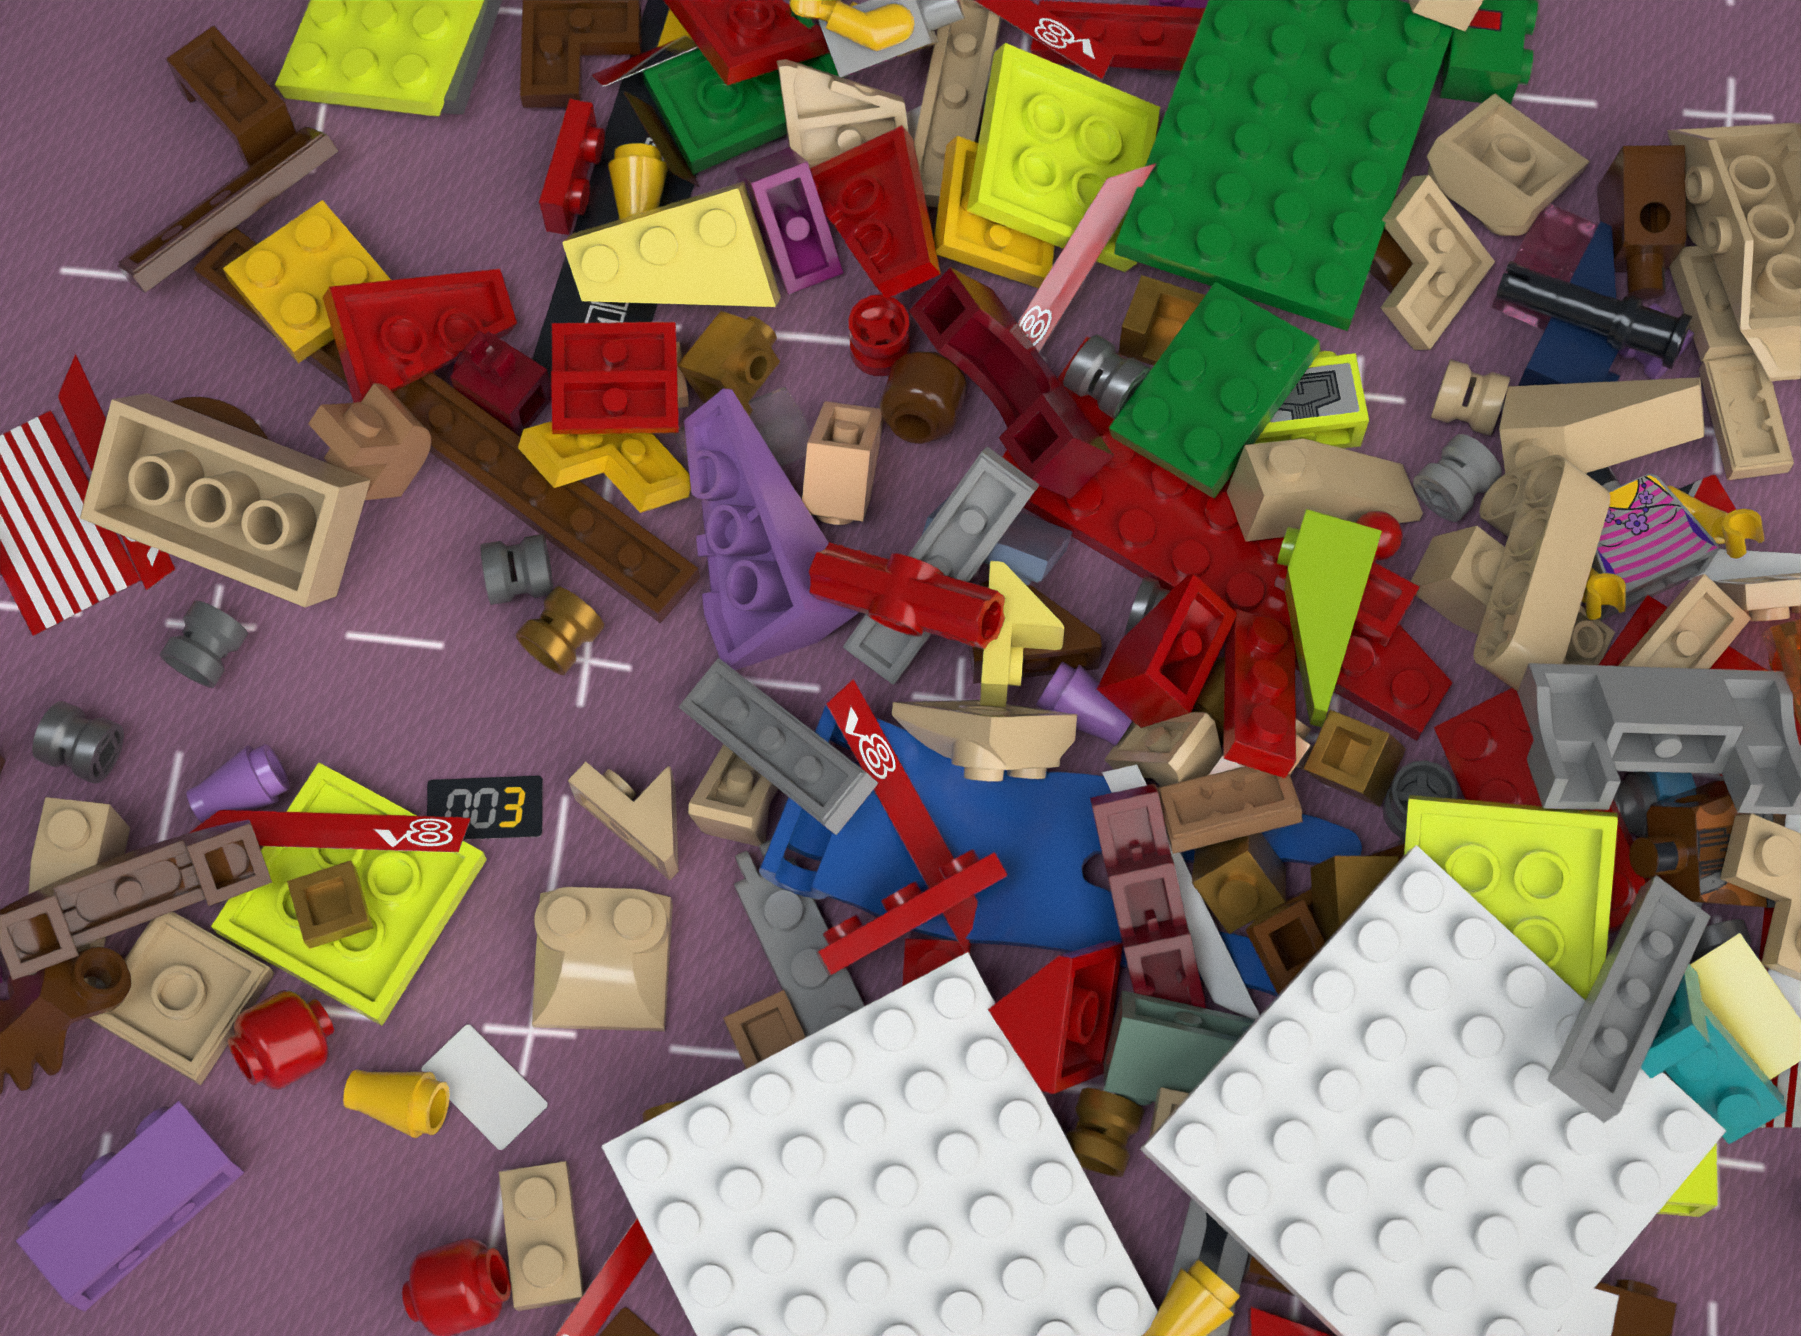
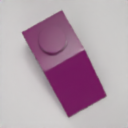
(791, 219)

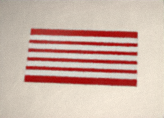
(46, 551)

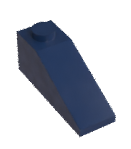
(1571, 352)

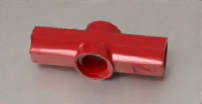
(907, 595)

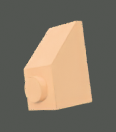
(842, 462)

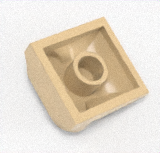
(1502, 166)
(990, 737)
(602, 959)

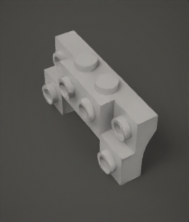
(1661, 720)

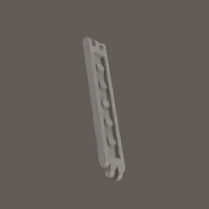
(790, 937)

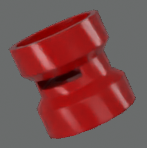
(873, 323)

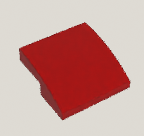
(614, 378)

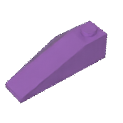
(754, 541)

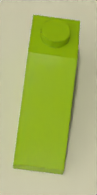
(1323, 593)

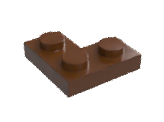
(558, 37)

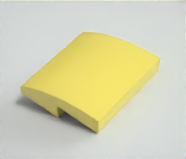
(1750, 1005)

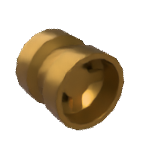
(560, 630)
(1104, 1131)

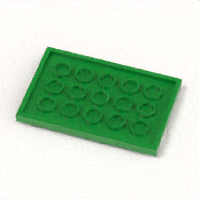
(1286, 149)

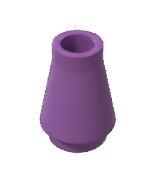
(1077, 693)
(243, 783)

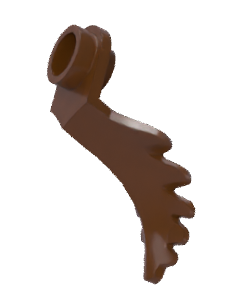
(48, 1003)

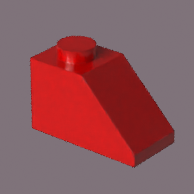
(1168, 654)

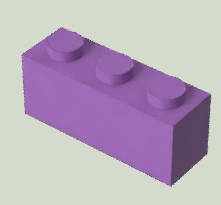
(128, 1205)

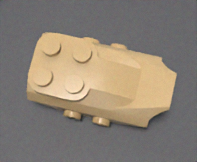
(1748, 217)

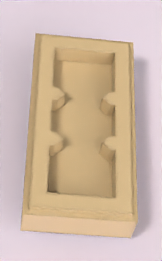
(1745, 417)

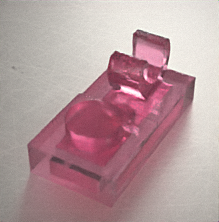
(1551, 248)

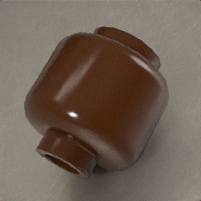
(923, 397)

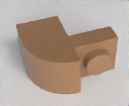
(374, 440)

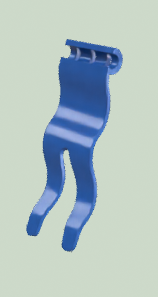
(1035, 828)

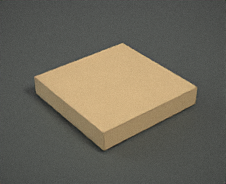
(184, 995)

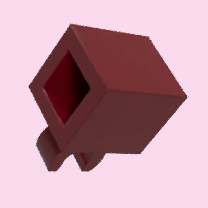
(502, 381)

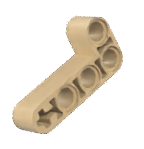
(1553, 532)

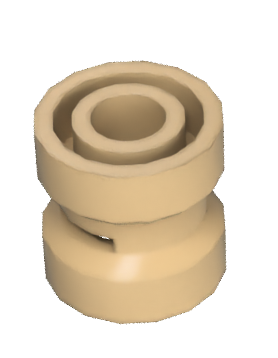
(1483, 402)

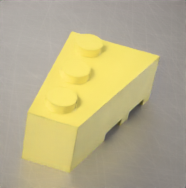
(678, 254)

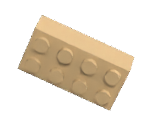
(224, 499)

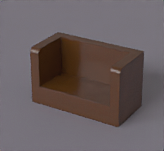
(232, 94)

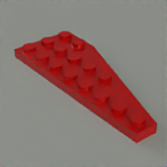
(1174, 530)

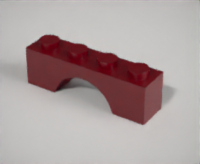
(1043, 422)

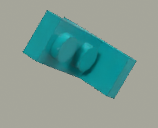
(1711, 1064)

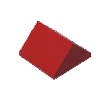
(1063, 1016)

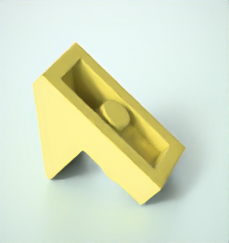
(1025, 625)

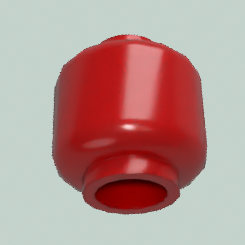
(281, 1039)
(456, 1287)

